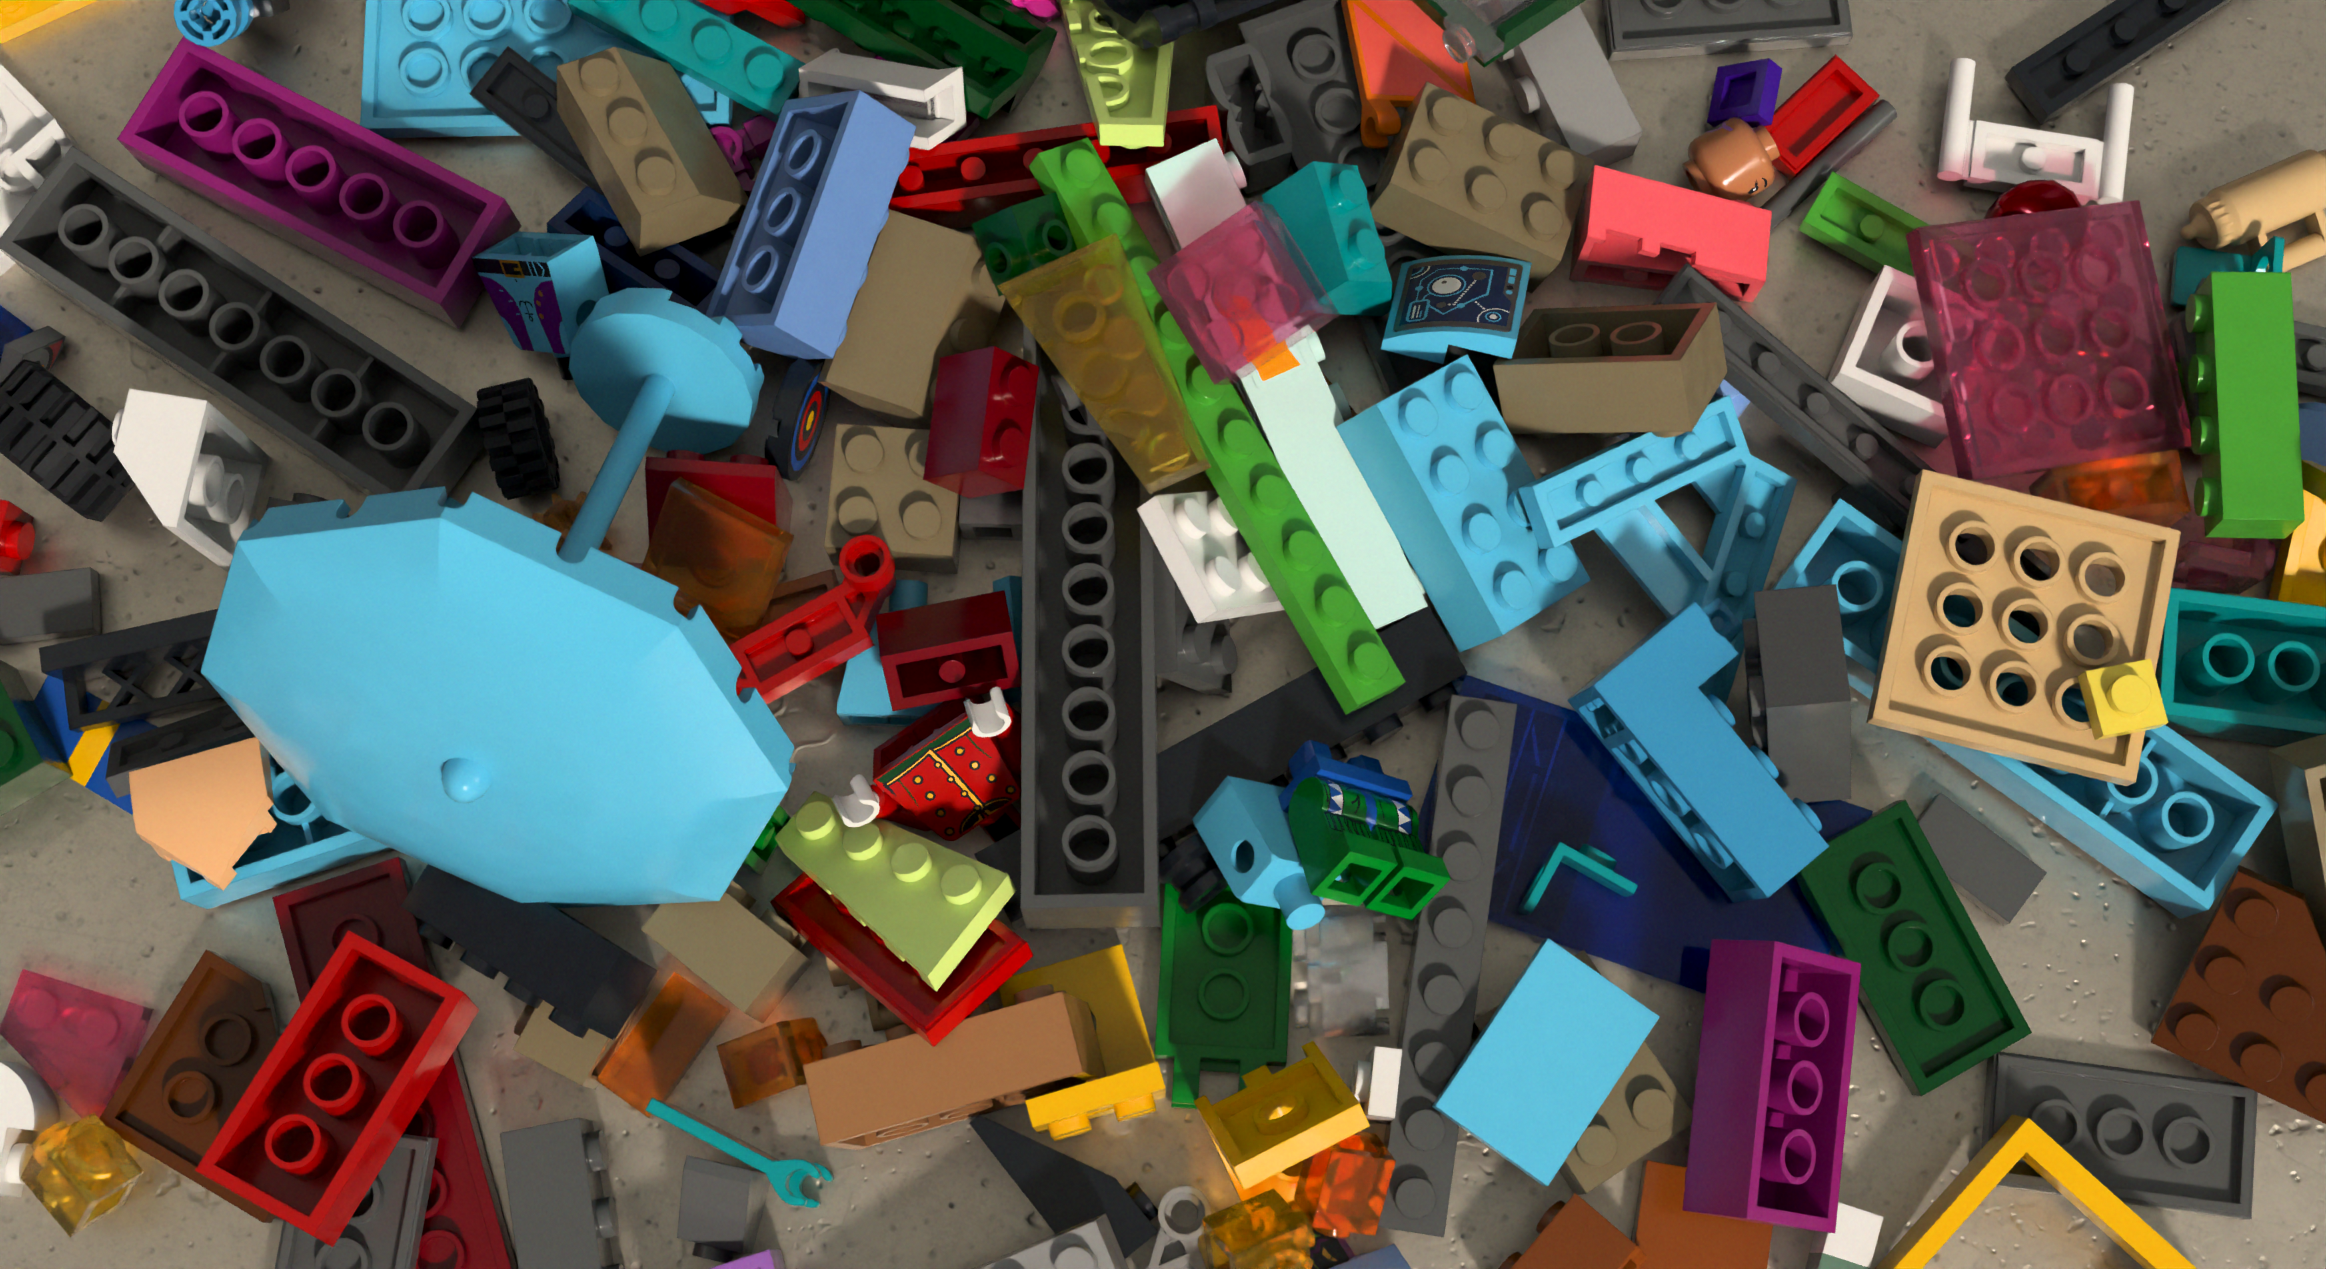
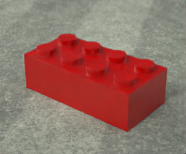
(339, 1088)

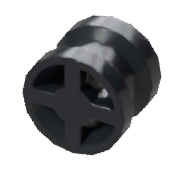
(1192, 874)

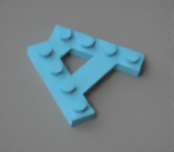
(1617, 497)

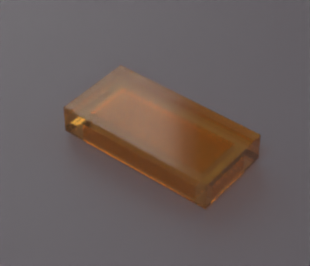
(663, 1044)

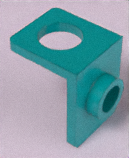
(2193, 264)
(1587, 861)

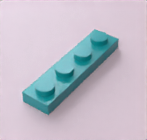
(701, 48)

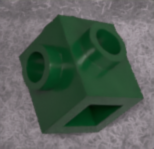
(1024, 237)

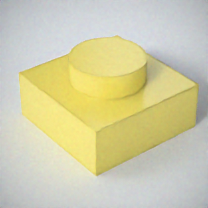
(2122, 699)

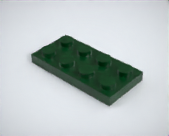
(1918, 951)

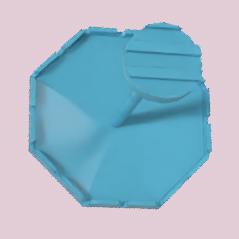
(510, 700)

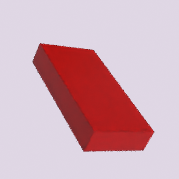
(1818, 115)

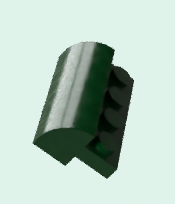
(988, 38)

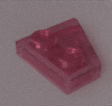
(74, 1038)

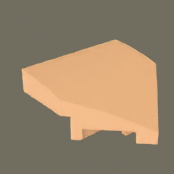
(205, 807)

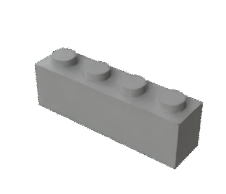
(1574, 91)

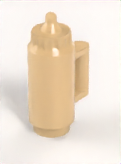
(2264, 202)

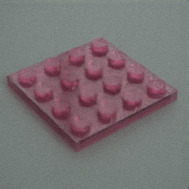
(2048, 339)

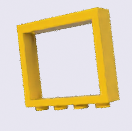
(2024, 1139)

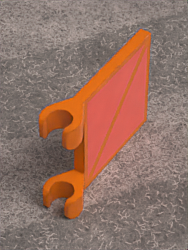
(1393, 57)

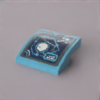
(1457, 303)

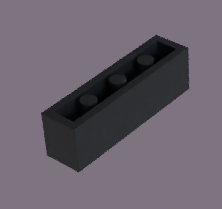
(537, 947)

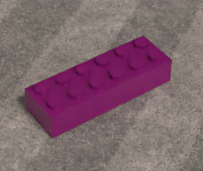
(318, 180)

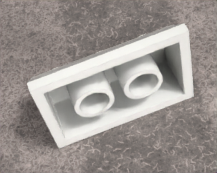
(191, 468)

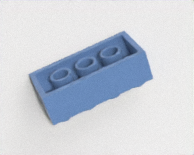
(812, 223)

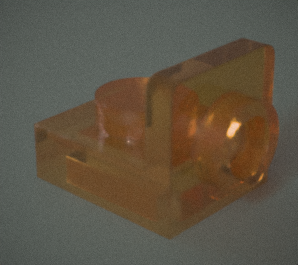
(770, 1060)

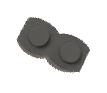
(1248, 117)

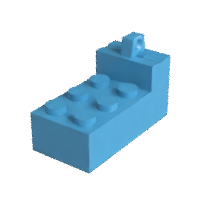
(1691, 759)

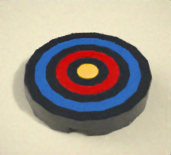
(800, 417)

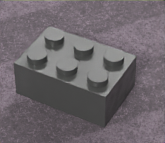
(1800, 690)

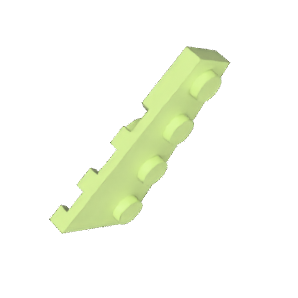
(1120, 80)
(904, 887)

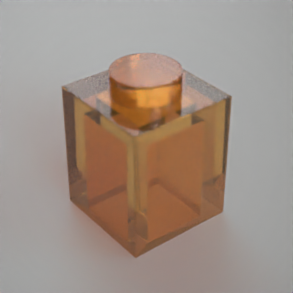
(1346, 1186)

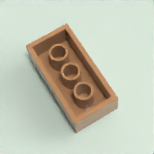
(980, 1067)

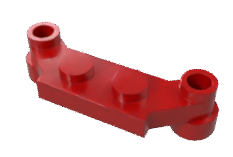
(822, 630)

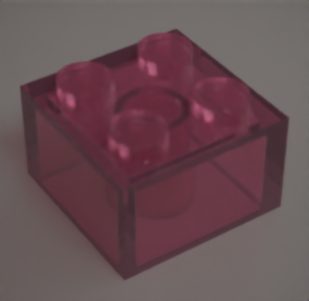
(1243, 293)

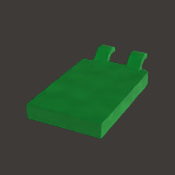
(1222, 990)

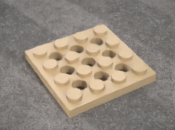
(2072, 538)

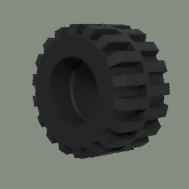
(60, 441)

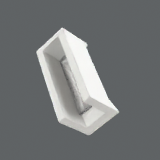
(920, 95)

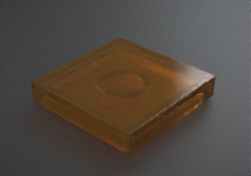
(717, 558)

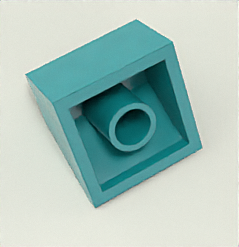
(1336, 233)

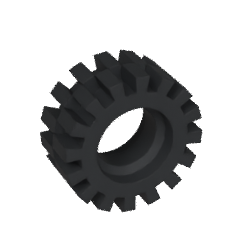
(518, 438)

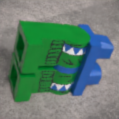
(1360, 827)

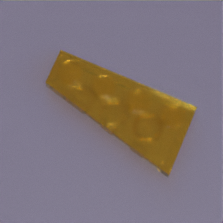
(1107, 348)

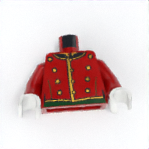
(946, 772)

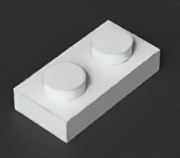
(1377, 1082)

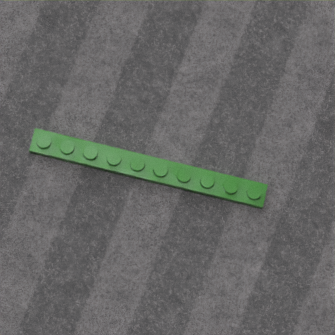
(1240, 459)

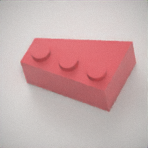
(1647, 230)

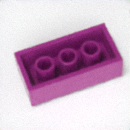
(1772, 1085)

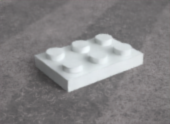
(1208, 556)

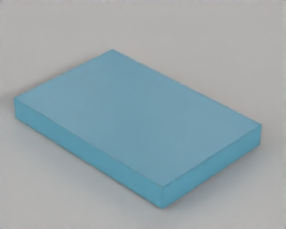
(1545, 1062)

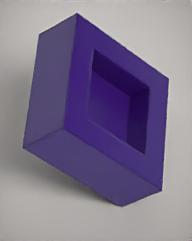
(1745, 92)

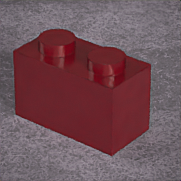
(981, 422)
(948, 650)

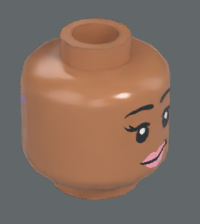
(1732, 160)

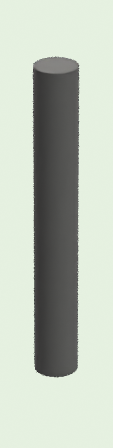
(1829, 160)

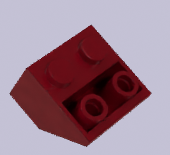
(743, 481)

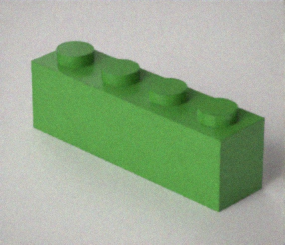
(2246, 405)

